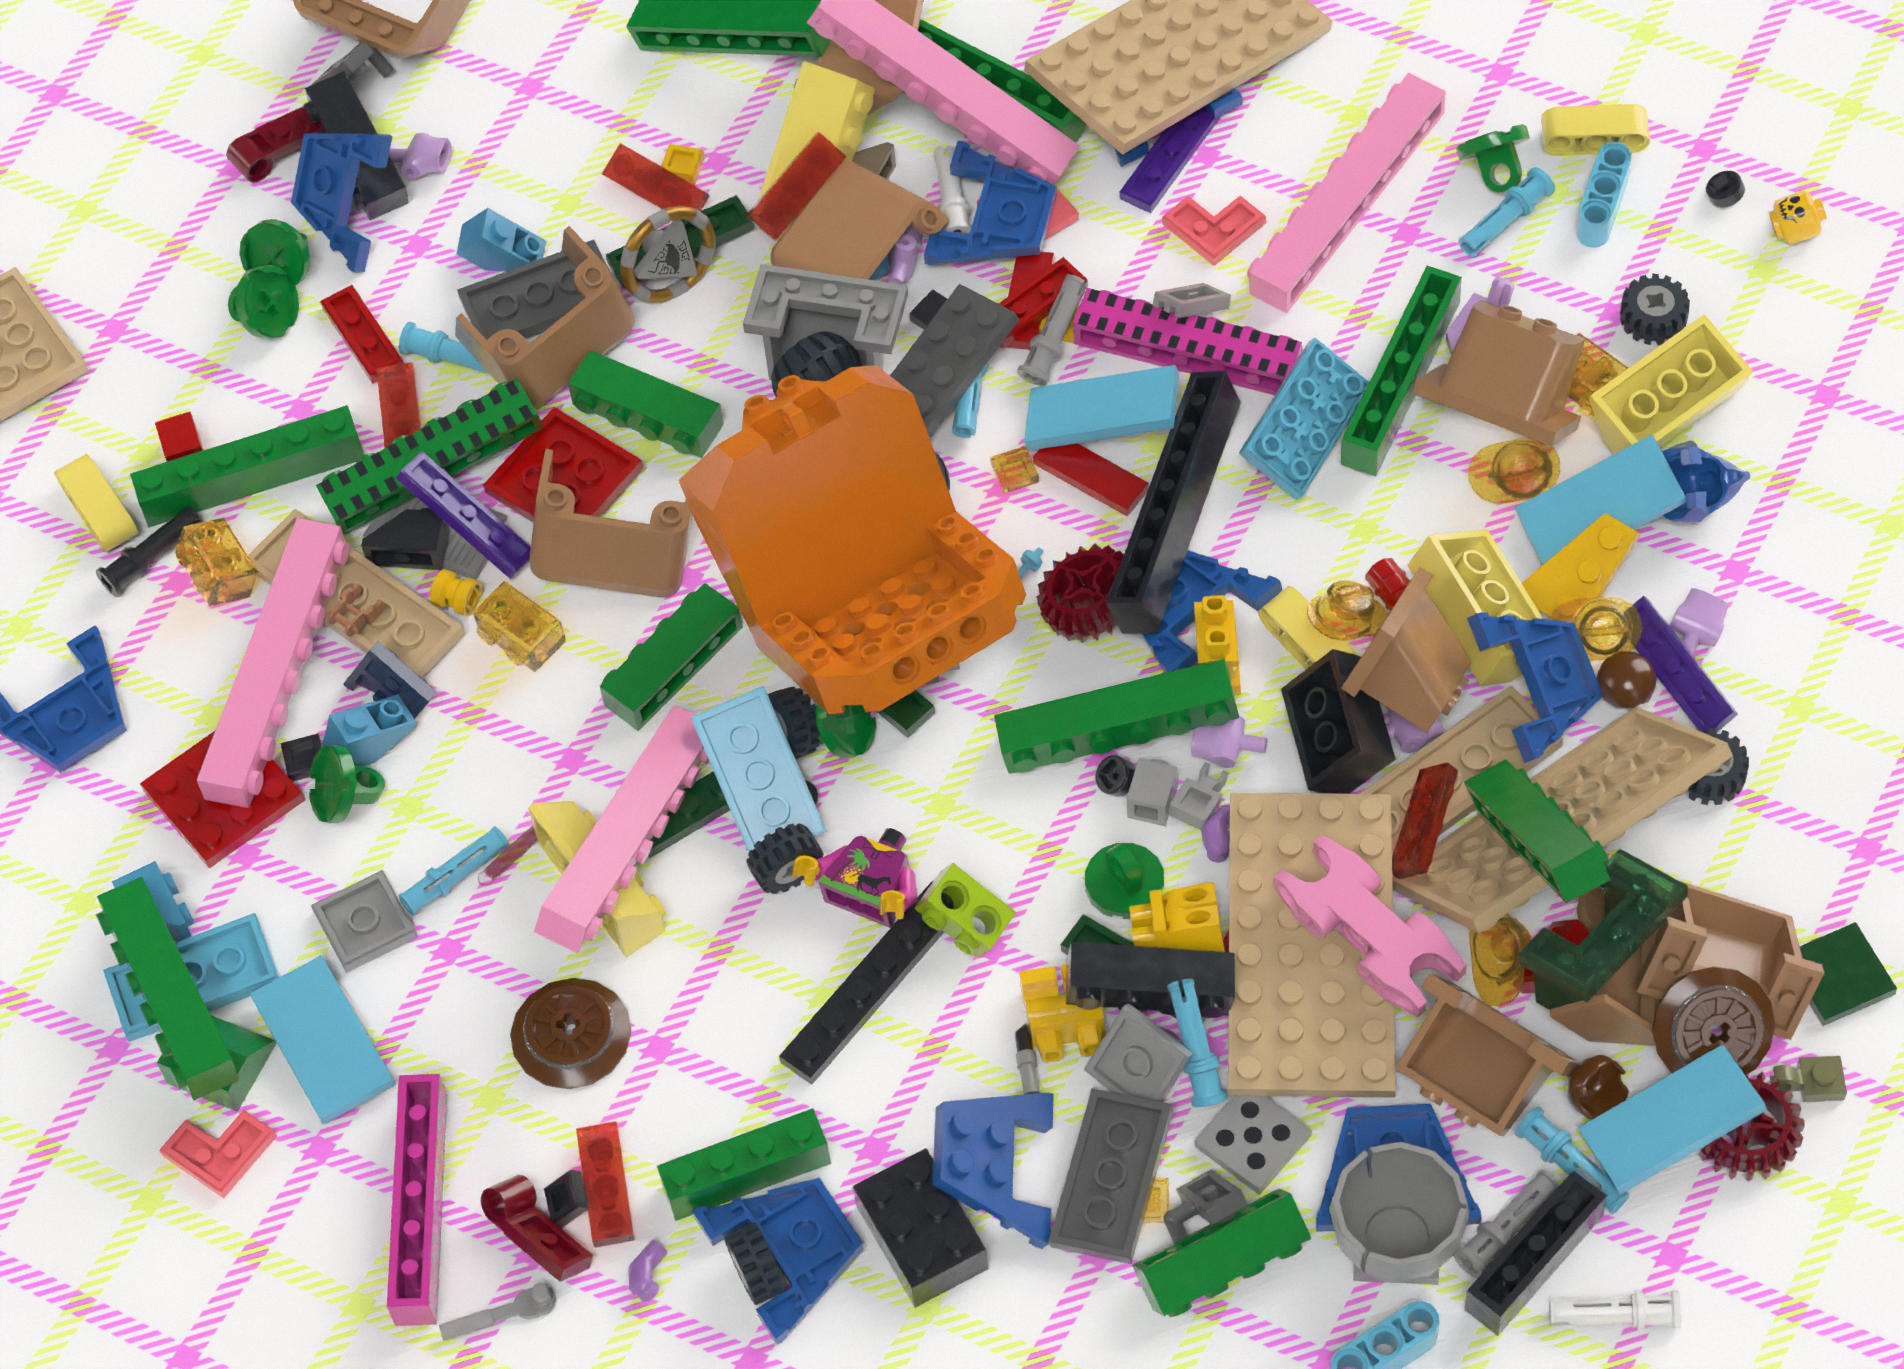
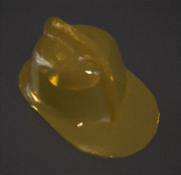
(1513, 470)
(1346, 611)
(1603, 624)
(1496, 960)

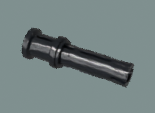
(136, 560)

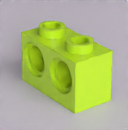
(969, 901)

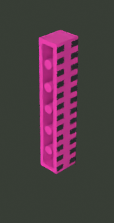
(1191, 342)
(417, 1200)

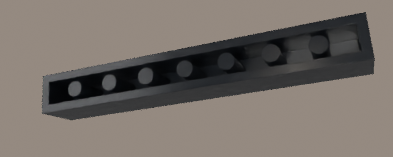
(1173, 503)

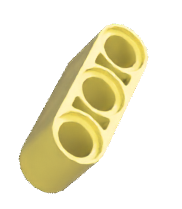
(1589, 127)
(96, 502)
(1289, 623)

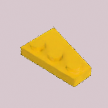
(1582, 566)

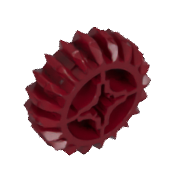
(1077, 593)
(1781, 1136)

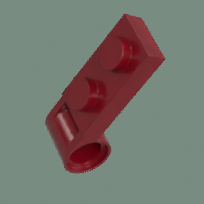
(256, 150)
(513, 1211)

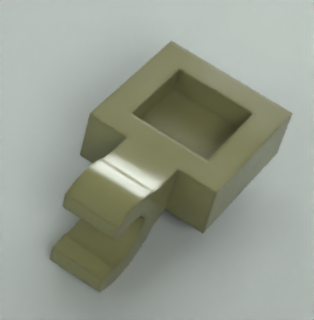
(1815, 1077)

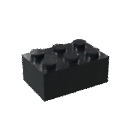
(1336, 735)
(920, 1228)

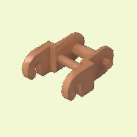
(364, 616)

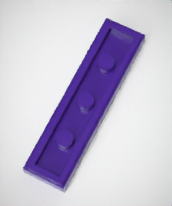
(1167, 160)
(465, 514)
(1681, 671)

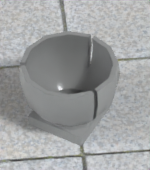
(1399, 1215)

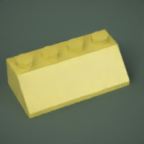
(822, 104)
(1669, 387)
(1473, 579)
(560, 833)

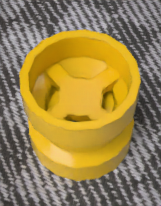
(457, 593)

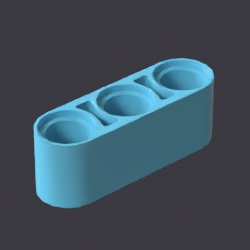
(1603, 194)
(1393, 1332)

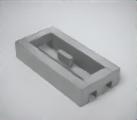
(1191, 300)

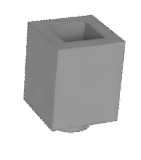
(1152, 791)

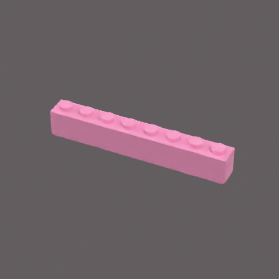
(945, 86)
(1346, 192)
(273, 663)
(623, 834)

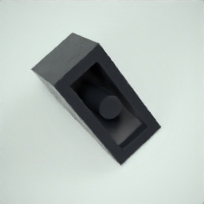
(409, 541)

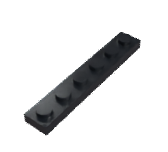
(861, 994)

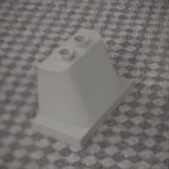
(798, 303)

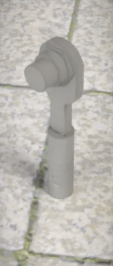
(527, 1305)

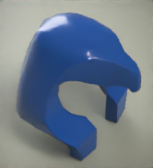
(1704, 479)

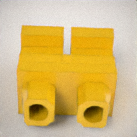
(1217, 635)
(1179, 920)
(1055, 1022)

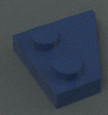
(388, 676)

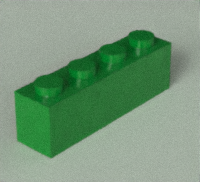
(645, 404)
(670, 656)
(744, 1164)
(1221, 1253)

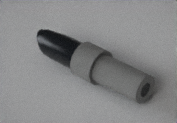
(1026, 1060)

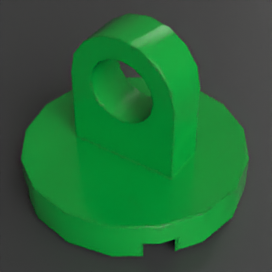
(1493, 150)
(277, 245)
(264, 302)
(847, 732)
(338, 784)
(1122, 878)

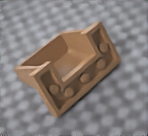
(1509, 373)
(1413, 659)
(1737, 935)
(1478, 1058)

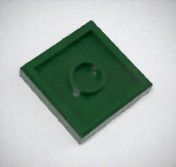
(1851, 975)

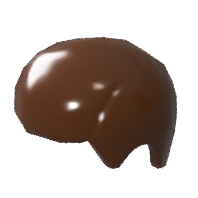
(1626, 679)
(1596, 1086)

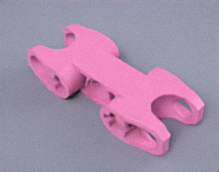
(1390, 946)

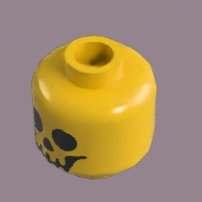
(1797, 217)

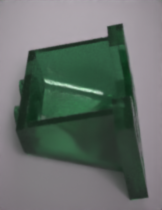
(1634, 908)

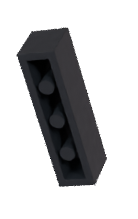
(340, 111)
(1140, 976)
(1535, 1253)

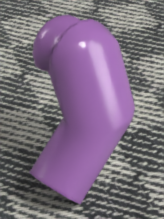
(1216, 836)
(641, 1273)

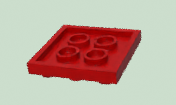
(582, 461)
(212, 826)

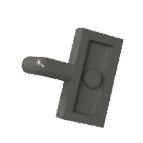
(354, 64)
(1206, 1196)

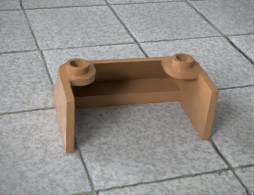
(384, 29)
(555, 355)
(607, 550)
(1617, 1010)

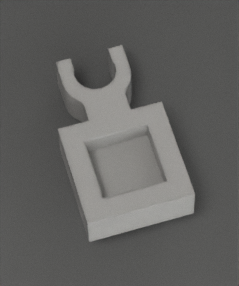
(1199, 800)

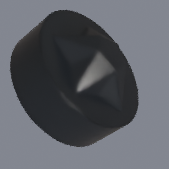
(1725, 188)
(1115, 775)

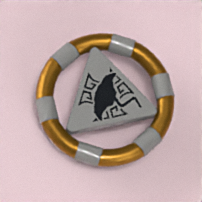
(667, 254)

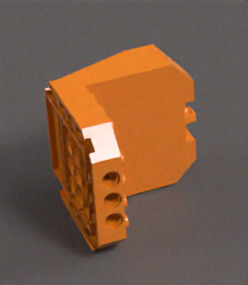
(836, 520)

